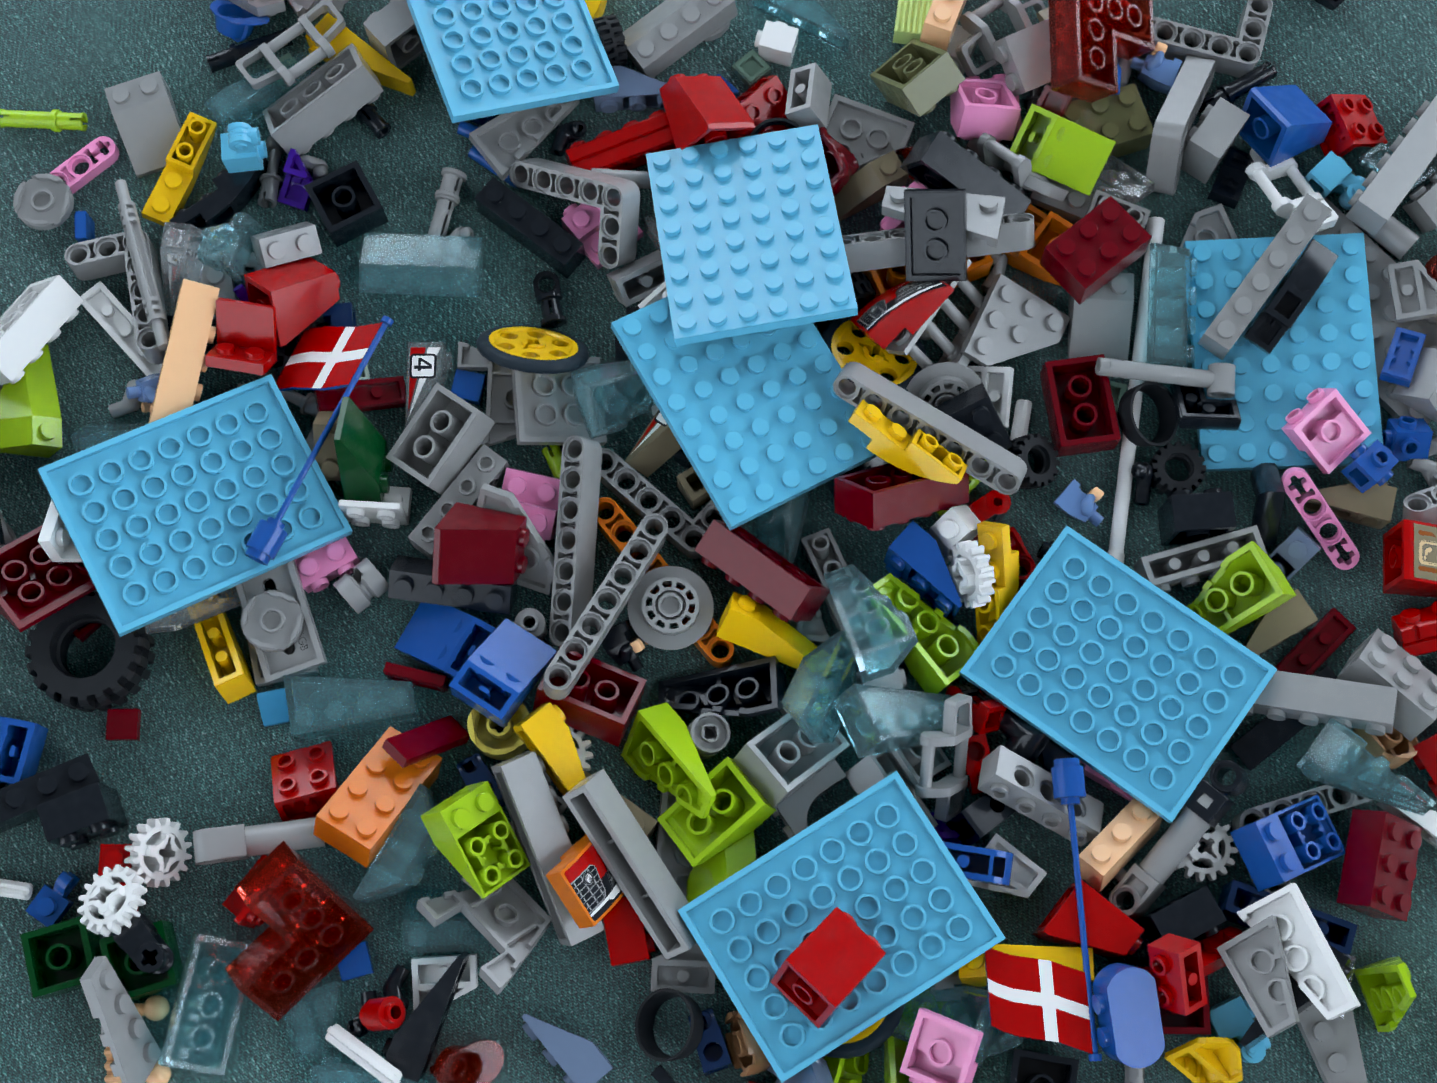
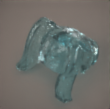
(231, 248)

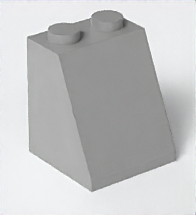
(1025, 58)

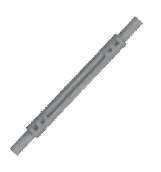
(142, 265)

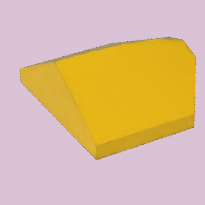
(1208, 1060)

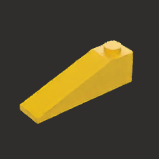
(386, 72)
(759, 630)
(225, 658)
(552, 740)
(975, 972)

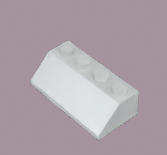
(33, 323)

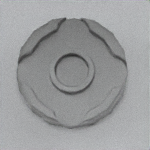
(43, 202)
(272, 621)

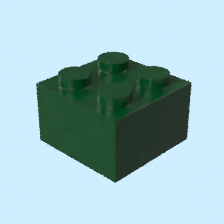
(58, 957)
(140, 983)

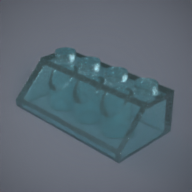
(421, 265)
(1170, 306)

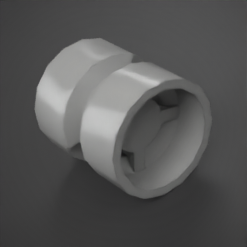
(362, 585)
(710, 734)

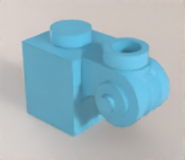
(242, 148)
(1335, 175)
(1233, 1019)

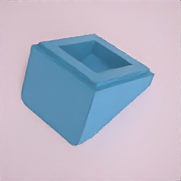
(273, 707)

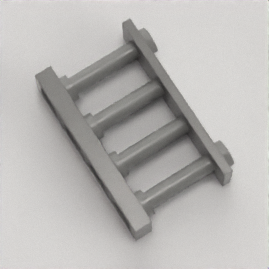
(905, 341)

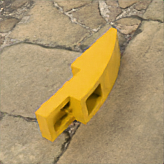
(181, 169)
(914, 454)
(996, 543)

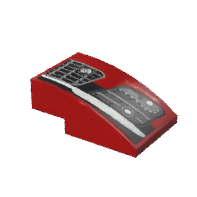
(901, 308)

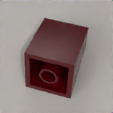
(479, 546)

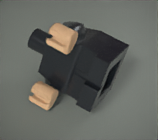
(624, 645)

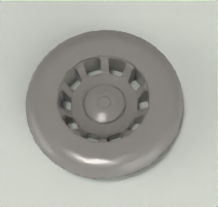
(939, 374)
(671, 607)

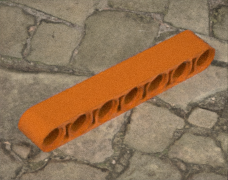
(621, 522)

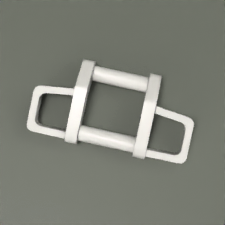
(1284, 206)

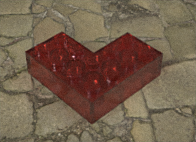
(1088, 40)
(306, 936)

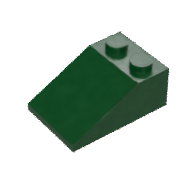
(361, 455)

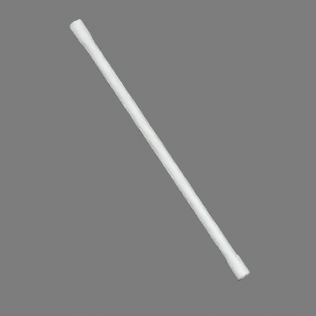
(1155, 228)

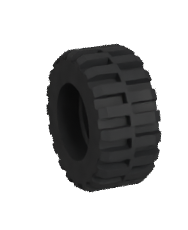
(110, 685)

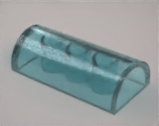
(204, 1008)

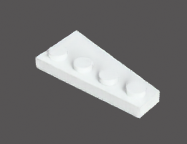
(1305, 950)

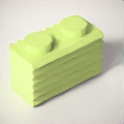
(910, 20)

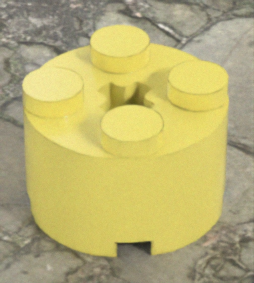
(491, 742)

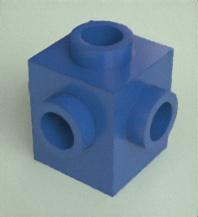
(1408, 438)
(1370, 466)

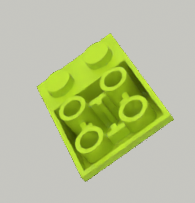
(1062, 149)
(476, 838)

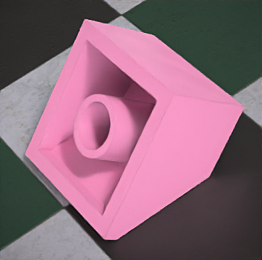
(984, 108)

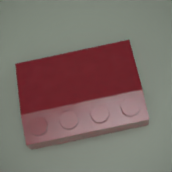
(36, 586)

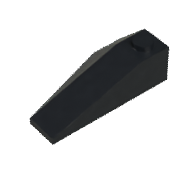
(732, 690)

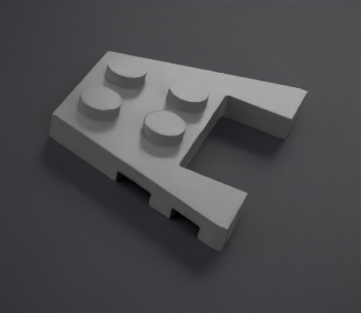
(499, 393)
(506, 919)

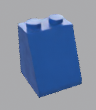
(1282, 123)

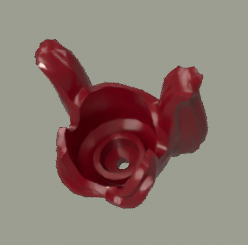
(839, 161)

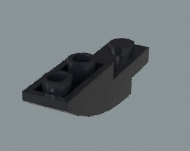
(231, 196)
(1291, 296)

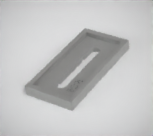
(308, 648)

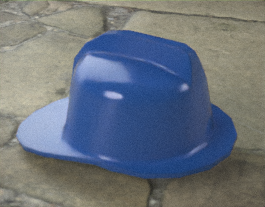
(234, 20)

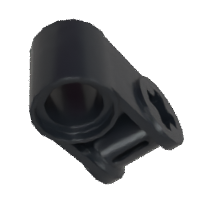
(141, 942)

